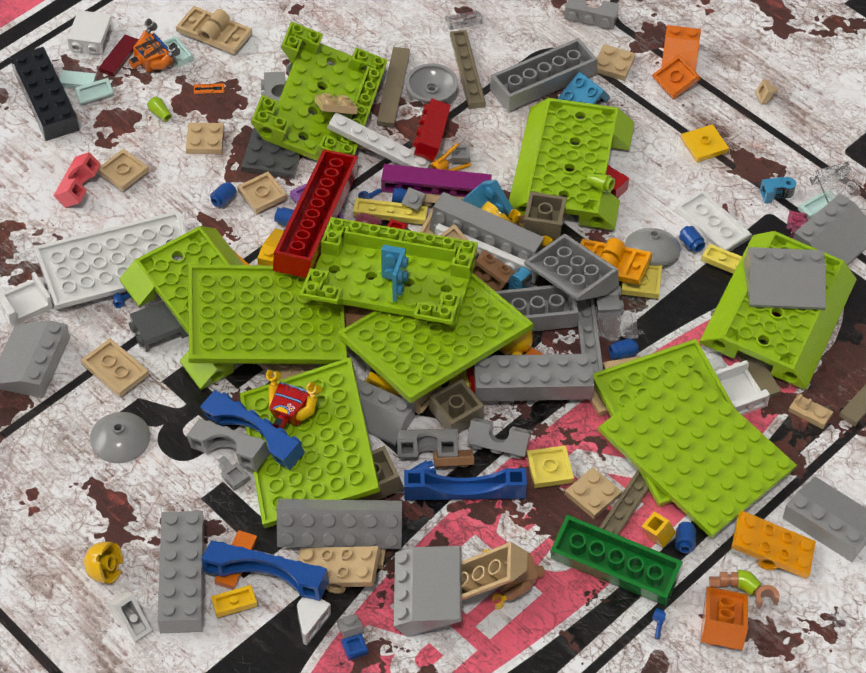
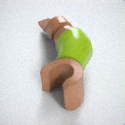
(747, 582)

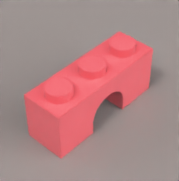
(71, 189)

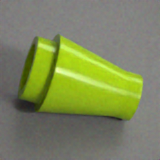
(159, 108)
(602, 182)

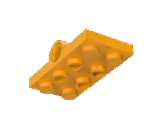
(629, 261)
(773, 545)

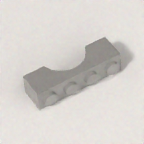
(207, 436)

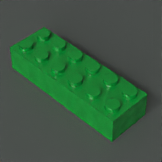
(616, 560)

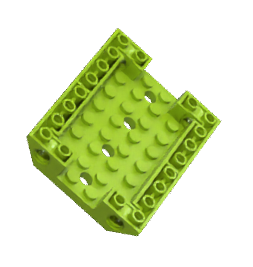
(795, 337)

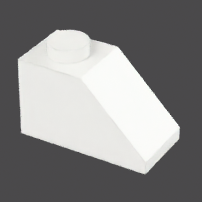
(129, 615)
(312, 616)

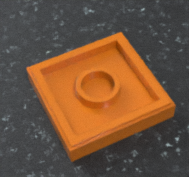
(676, 77)

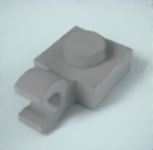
(233, 474)

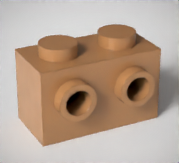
(492, 271)

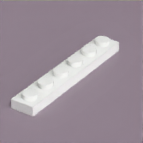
(375, 142)
(510, 260)

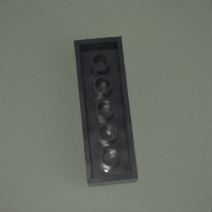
(44, 93)

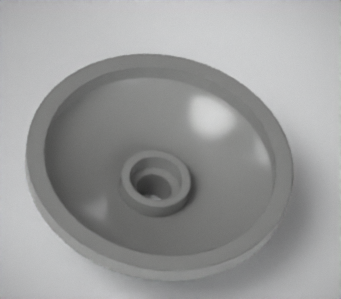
(431, 82)
(662, 244)
(123, 444)

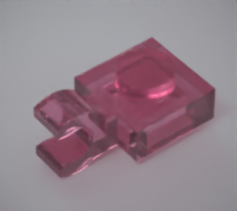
(795, 221)

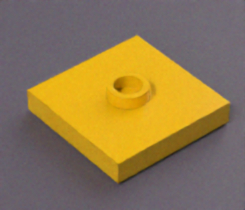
(704, 143)

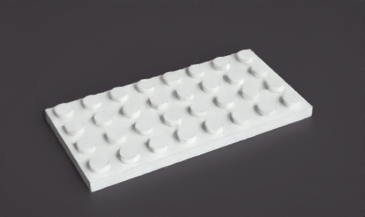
(93, 262)

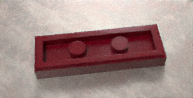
(118, 56)

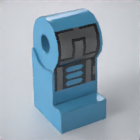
(777, 188)
(520, 279)

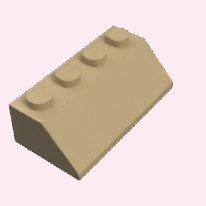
(492, 569)

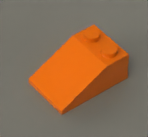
(682, 42)
(725, 618)

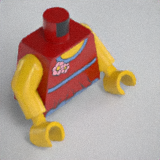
(289, 402)

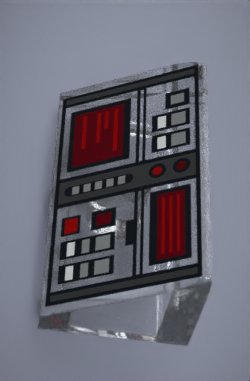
(464, 20)

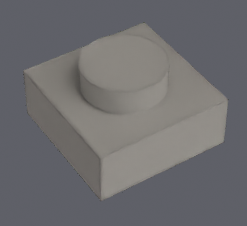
(461, 154)
(413, 199)
(350, 626)

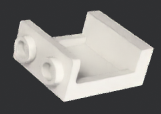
(89, 32)
(25, 300)
(742, 388)

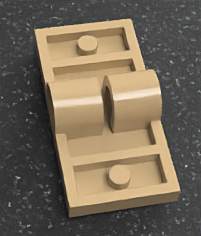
(214, 29)
(344, 565)

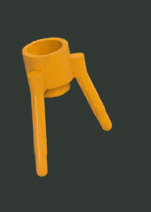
(442, 163)

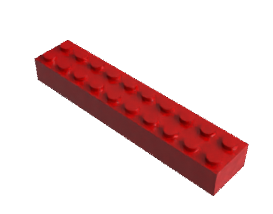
(320, 200)

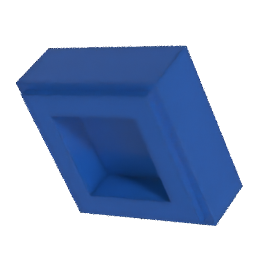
(354, 646)

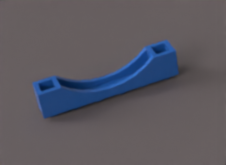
(224, 411)
(505, 484)
(227, 559)

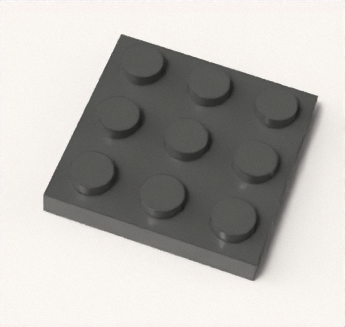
(267, 157)

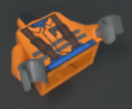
(151, 51)

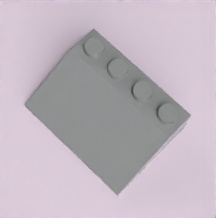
(836, 230)
(574, 269)
(785, 278)
(32, 357)
(828, 518)
(427, 588)

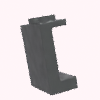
(154, 325)

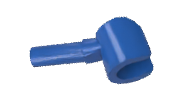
(365, 195)
(119, 299)
(659, 616)

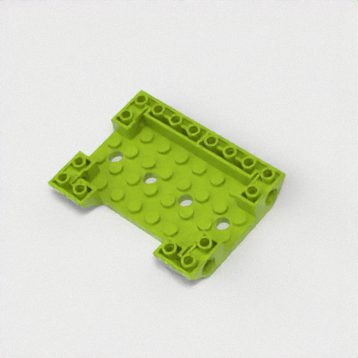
(289, 118)
(549, 152)
(355, 252)
(169, 278)

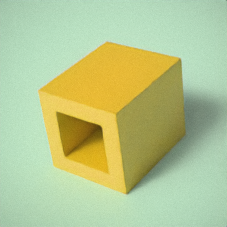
(658, 529)

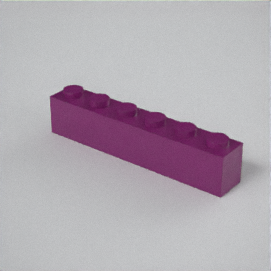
(430, 180)

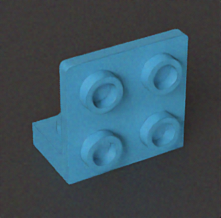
(583, 90)
(491, 192)
(394, 267)

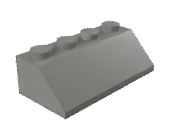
(384, 412)

